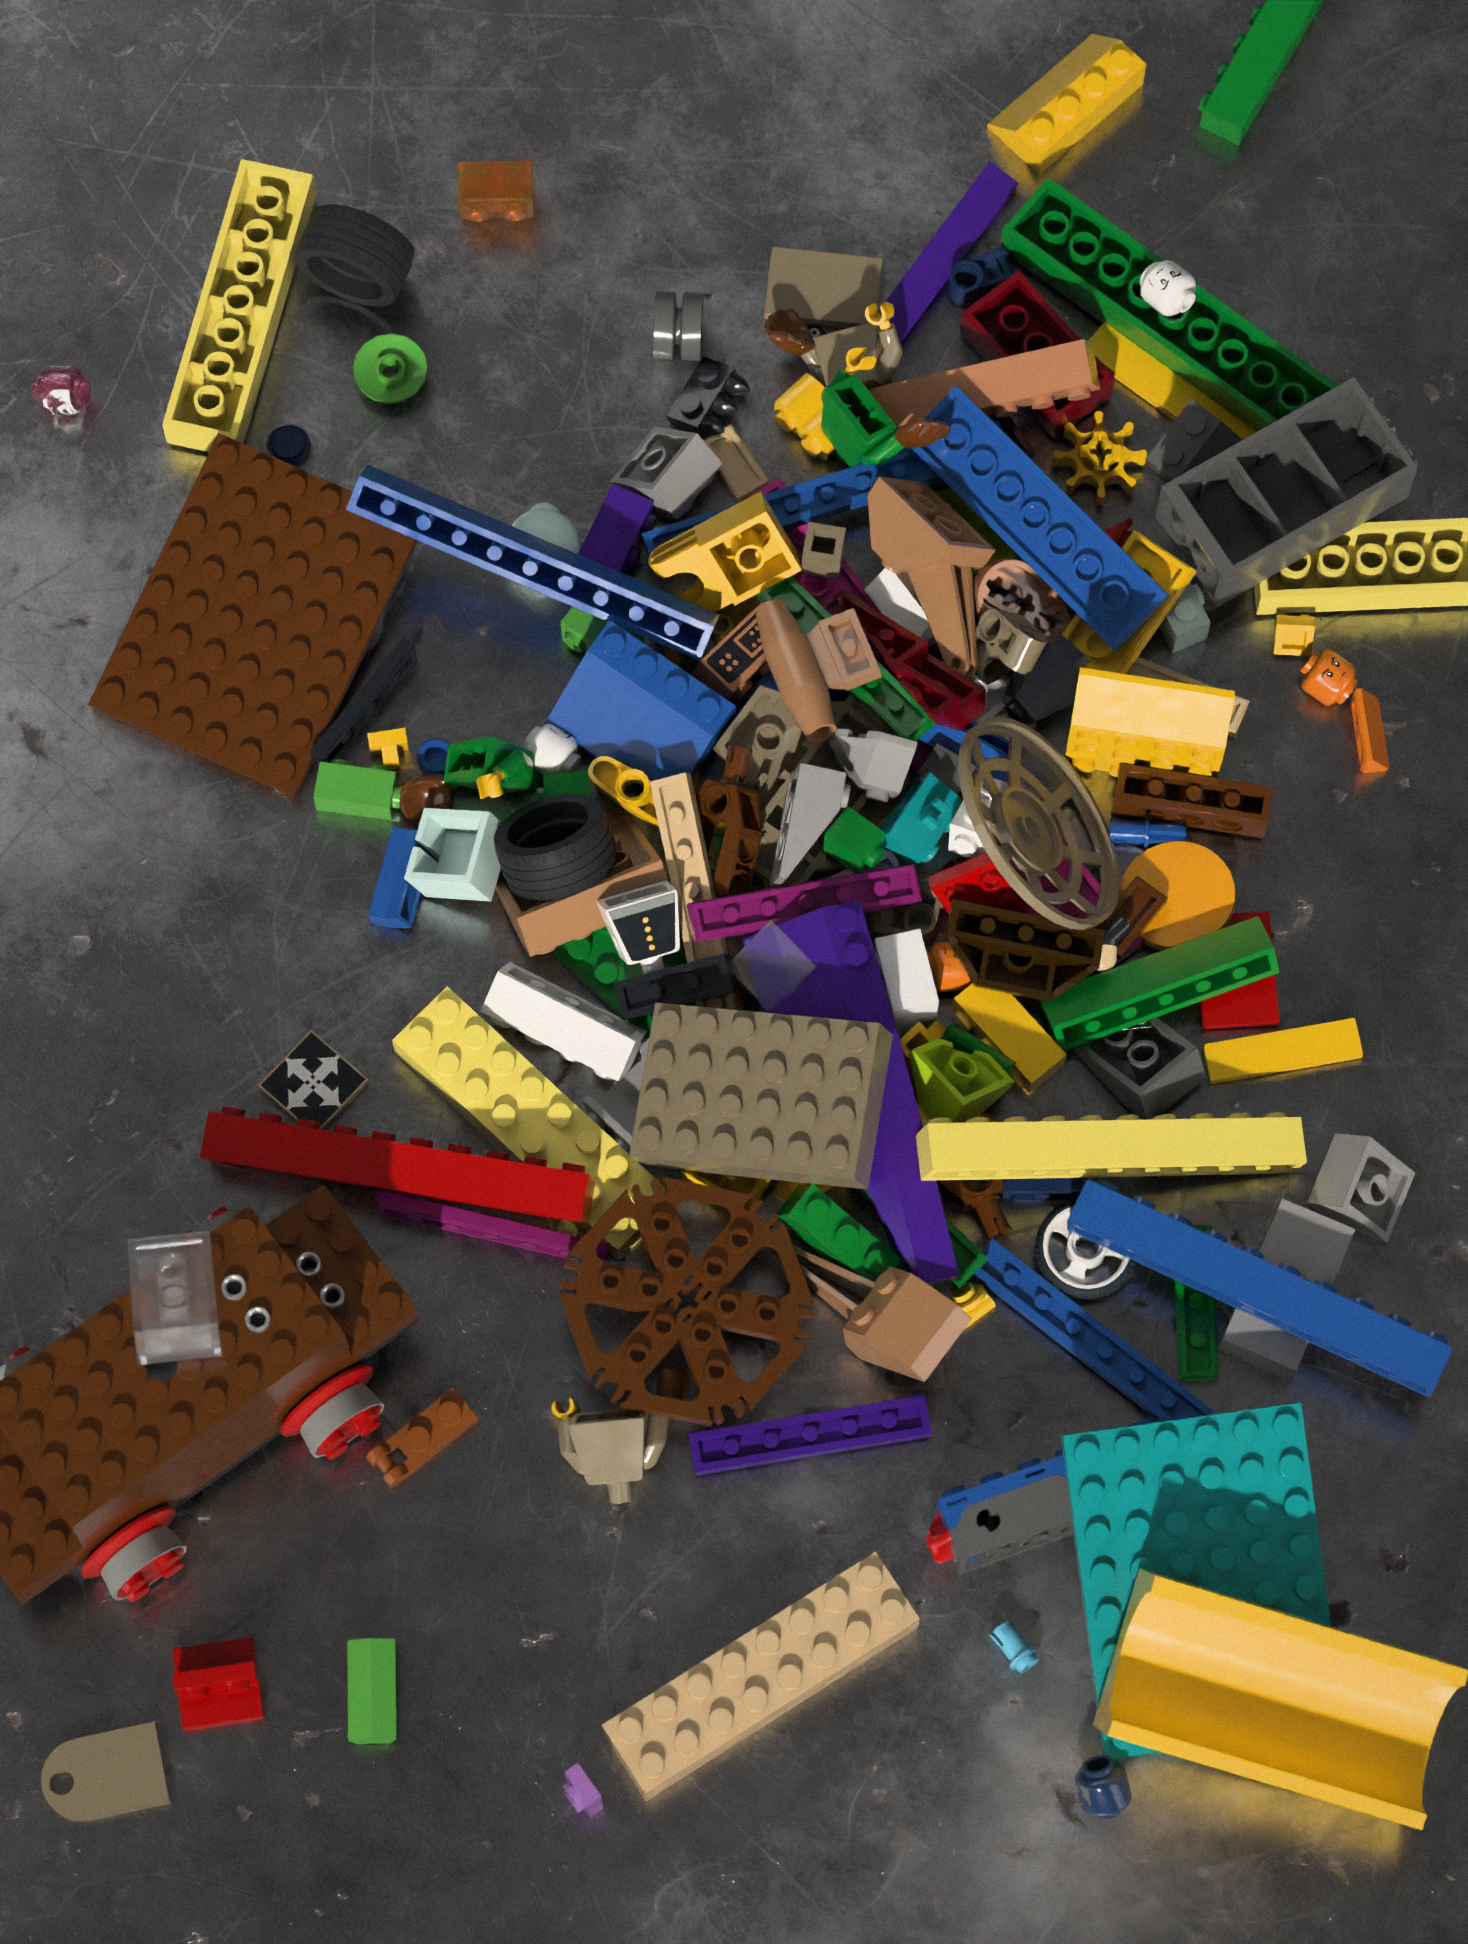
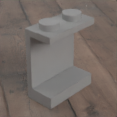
(618, 1106)

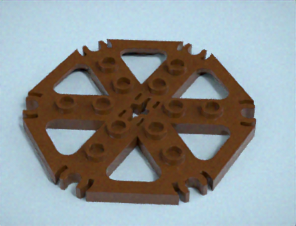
(701, 1335)

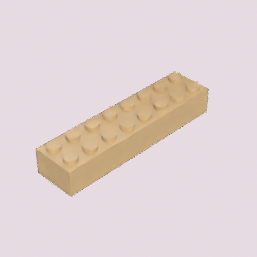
(760, 1676)

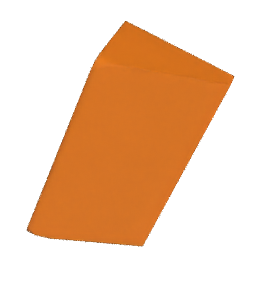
(1369, 732)

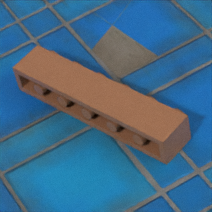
(999, 384)

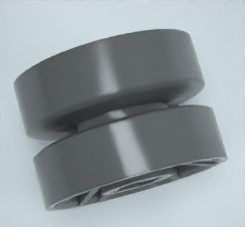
(678, 326)

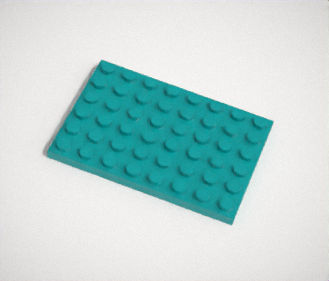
(1199, 1502)

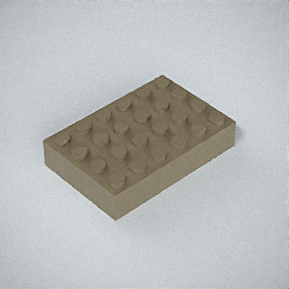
(761, 1095)

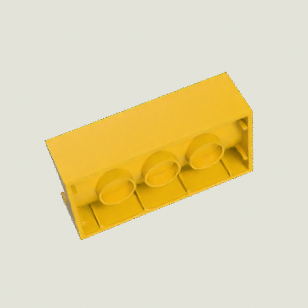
(1276, 1697)

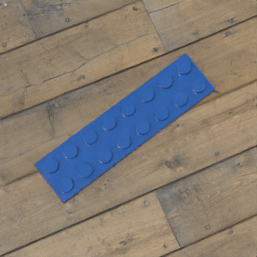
(1040, 521)

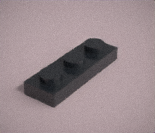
(675, 985)

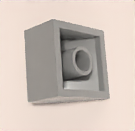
(669, 470)
(1361, 1186)

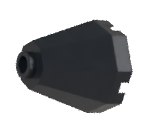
(1048, 685)

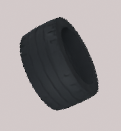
(354, 255)
(555, 847)

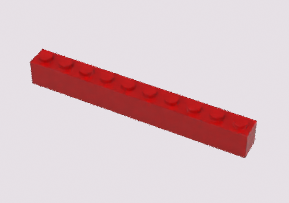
(398, 1166)

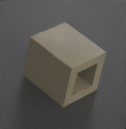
(823, 550)

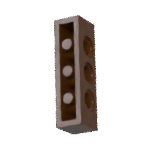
(1192, 800)

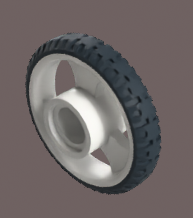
(1072, 1280)

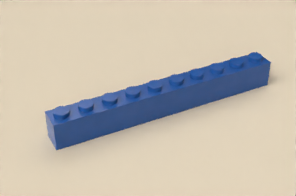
(532, 562)
(1259, 1287)

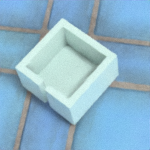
(465, 853)

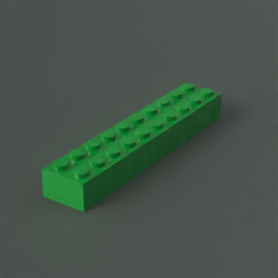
(1205, 345)

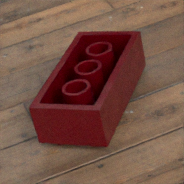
(1020, 320)

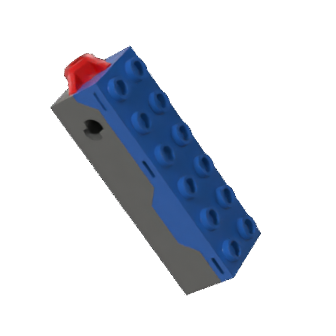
(1021, 1508)

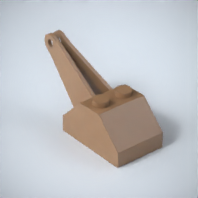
(938, 550)
(898, 1324)

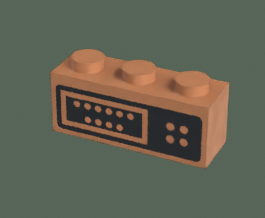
(734, 661)

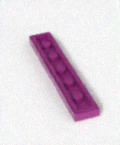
(753, 910)
(480, 1225)

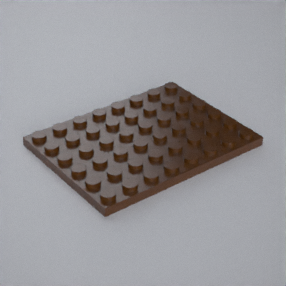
(253, 617)

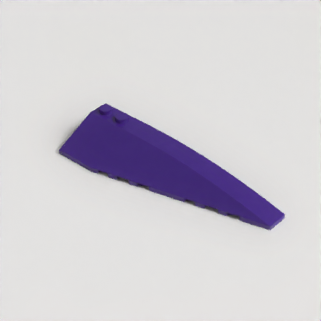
(851, 987)

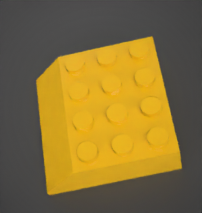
(1147, 724)

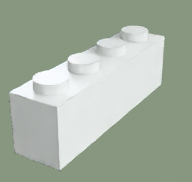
(563, 1022)

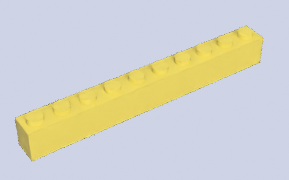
(1110, 1147)

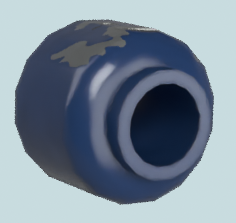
(1103, 1787)

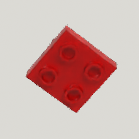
(975, 882)

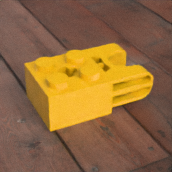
(731, 555)

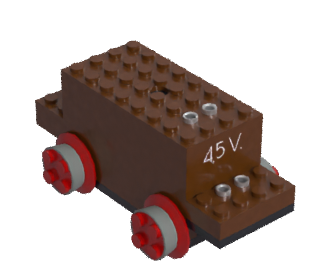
(112, 1446)

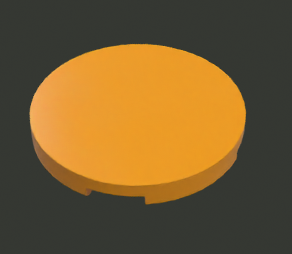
(1196, 887)

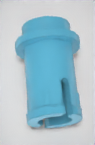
(1014, 1647)

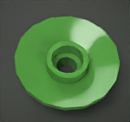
(386, 354)

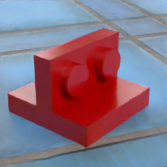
(217, 1684)

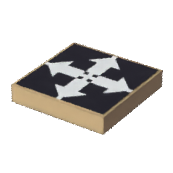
(313, 1082)

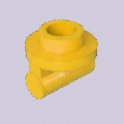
(973, 1301)

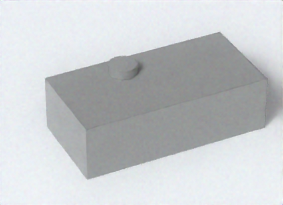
(1314, 1248)

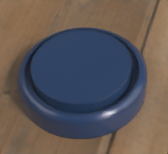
(289, 444)

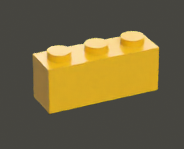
(1011, 1030)

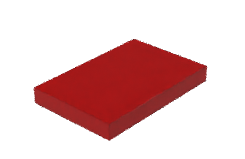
(1245, 1006)

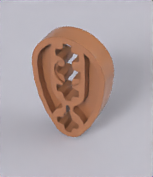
(1022, 583)

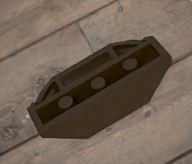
(1021, 951)

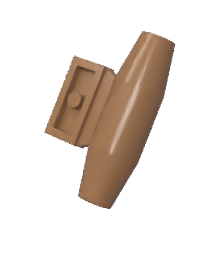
(808, 665)

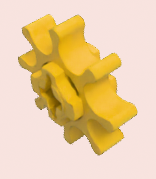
(1113, 453)

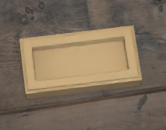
(739, 468)

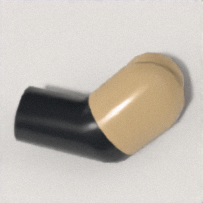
(1113, 934)

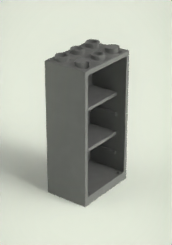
(1286, 491)

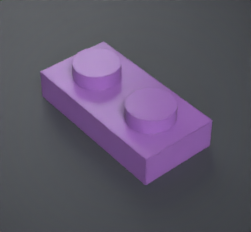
(581, 1791)

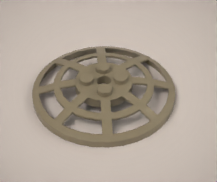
(1028, 829)

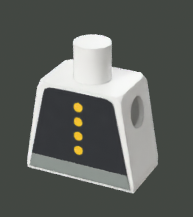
(643, 924)

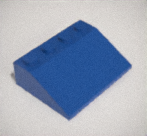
(640, 708)

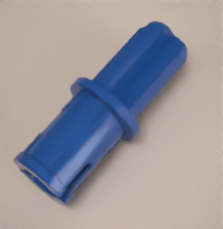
(1145, 832)

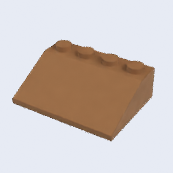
(555, 922)

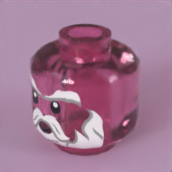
(61, 389)

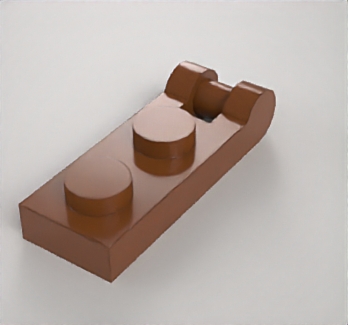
(423, 1437)

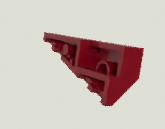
(939, 689)

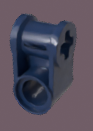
(983, 272)

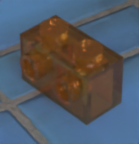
(495, 190)

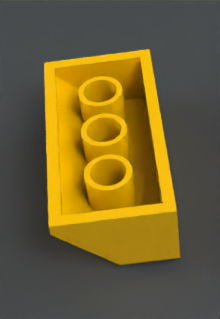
(1069, 100)

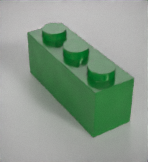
(835, 1233)

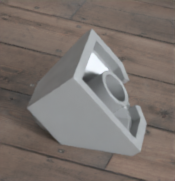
(874, 761)

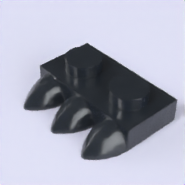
(706, 396)

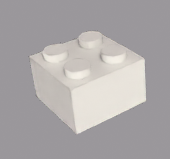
(907, 979)

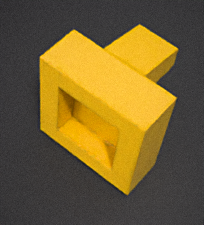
(1293, 635)
(388, 744)

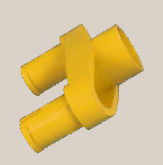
(613, 778)

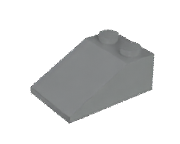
(810, 805)

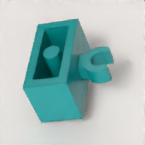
(920, 819)

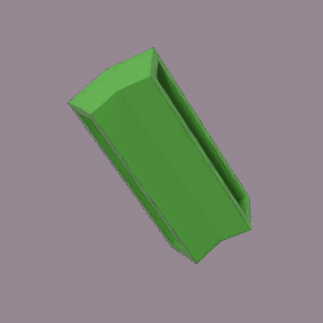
(371, 1690)

